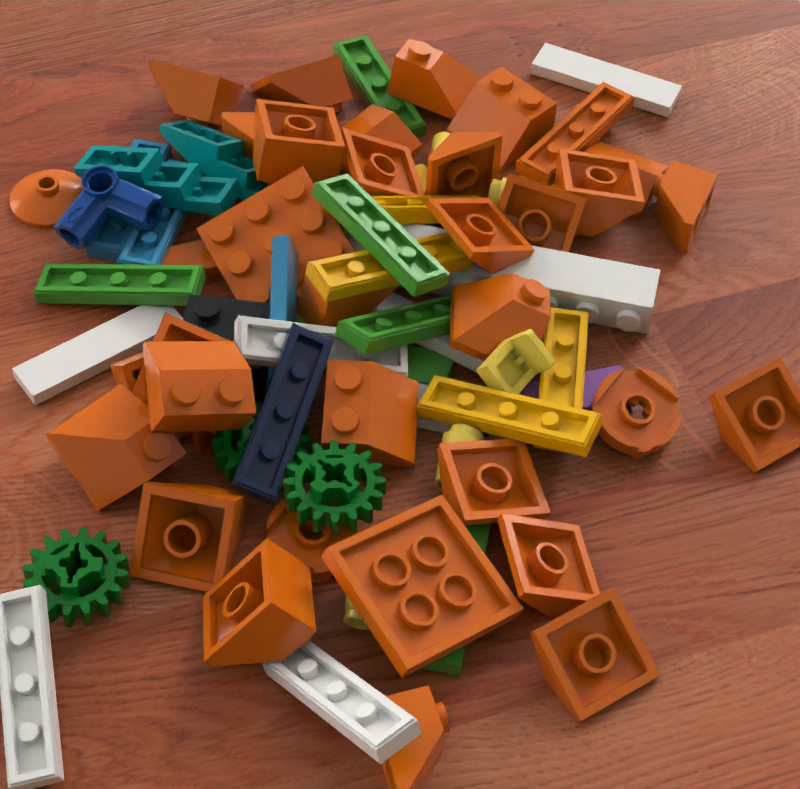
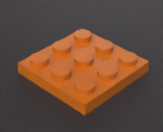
(244, 234)
(421, 584)

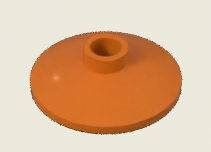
(44, 197)

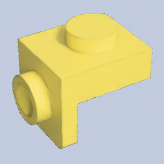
(515, 362)

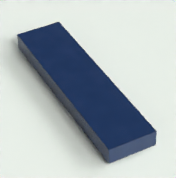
(282, 414)

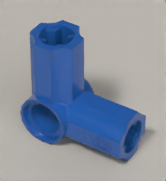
(105, 198)

